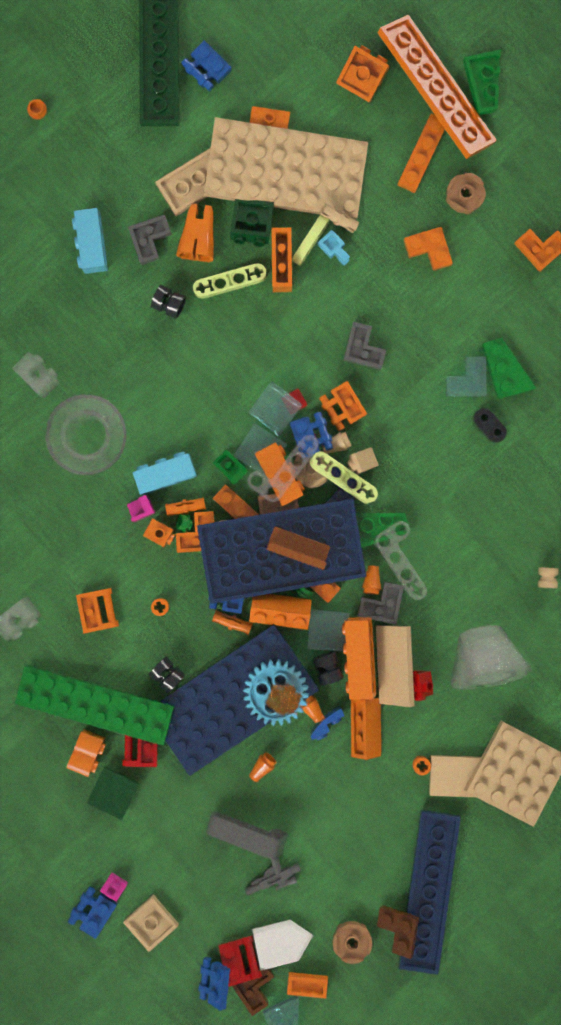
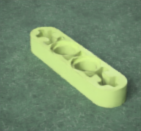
(229, 278)
(342, 480)

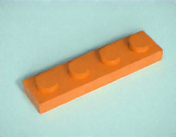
(422, 154)

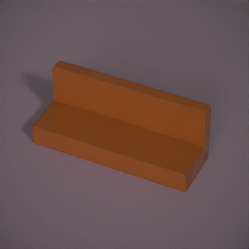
(298, 547)

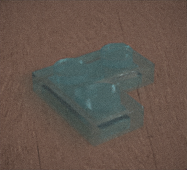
(473, 382)

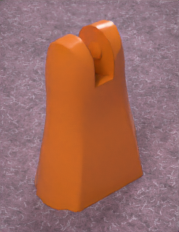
(197, 236)

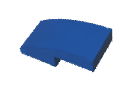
(321, 728)

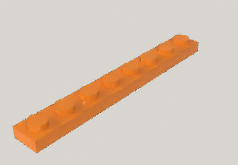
(239, 508)

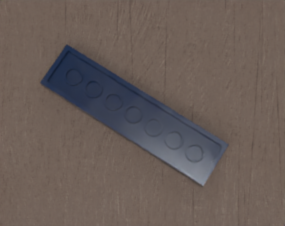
(431, 888)

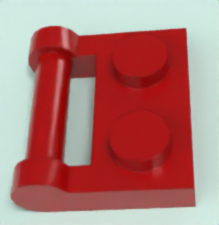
(146, 754)
(232, 958)

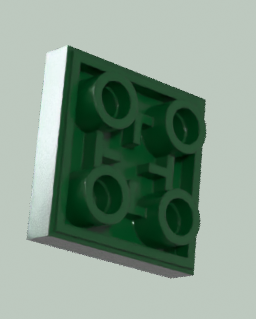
(113, 793)

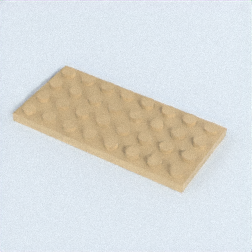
(285, 167)

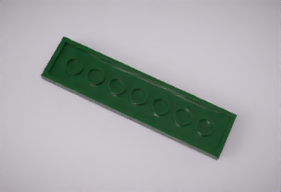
(159, 62)

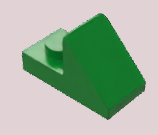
(230, 466)

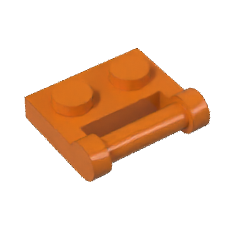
(90, 610)

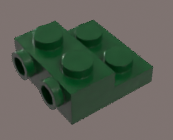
(251, 222)

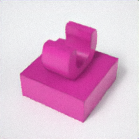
(113, 886)

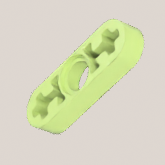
(310, 240)

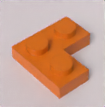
(430, 242)
(536, 251)
(190, 541)

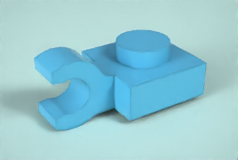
(333, 245)

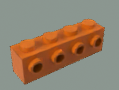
(360, 658)

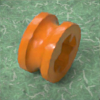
(163, 602)
(417, 760)

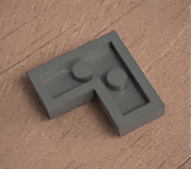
(145, 234)
(358, 349)
(385, 609)

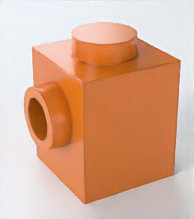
(159, 533)

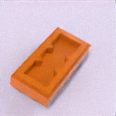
(270, 117)
(307, 985)

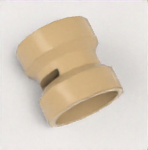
(548, 577)

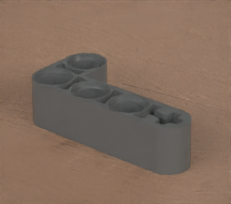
(247, 836)

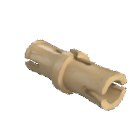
(339, 217)

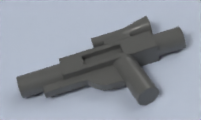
(274, 875)

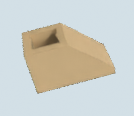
(362, 461)

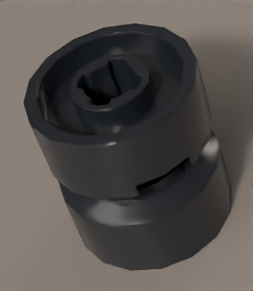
(174, 305)
(327, 668)
(171, 679)

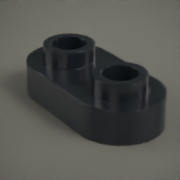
(487, 427)

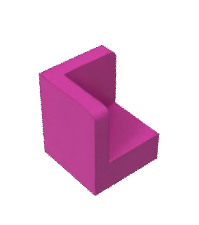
(141, 508)

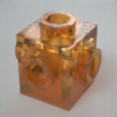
(284, 699)

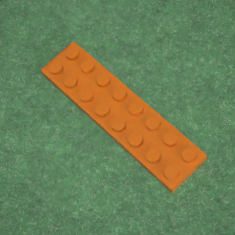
(436, 86)

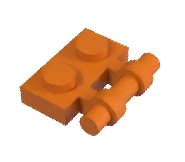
(348, 403)

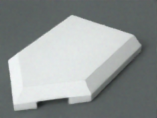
(280, 943)

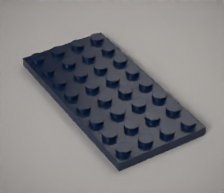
(242, 567)
(212, 708)

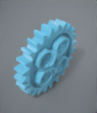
(258, 698)

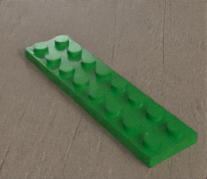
(94, 705)

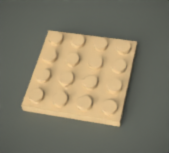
(516, 773)

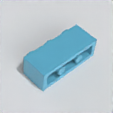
(90, 240)
(164, 473)

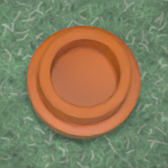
(37, 109)

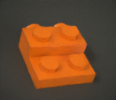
(363, 73)

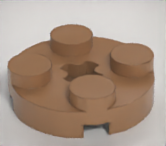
(476, 190)
(343, 949)

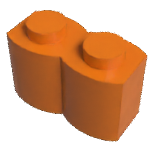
(86, 753)

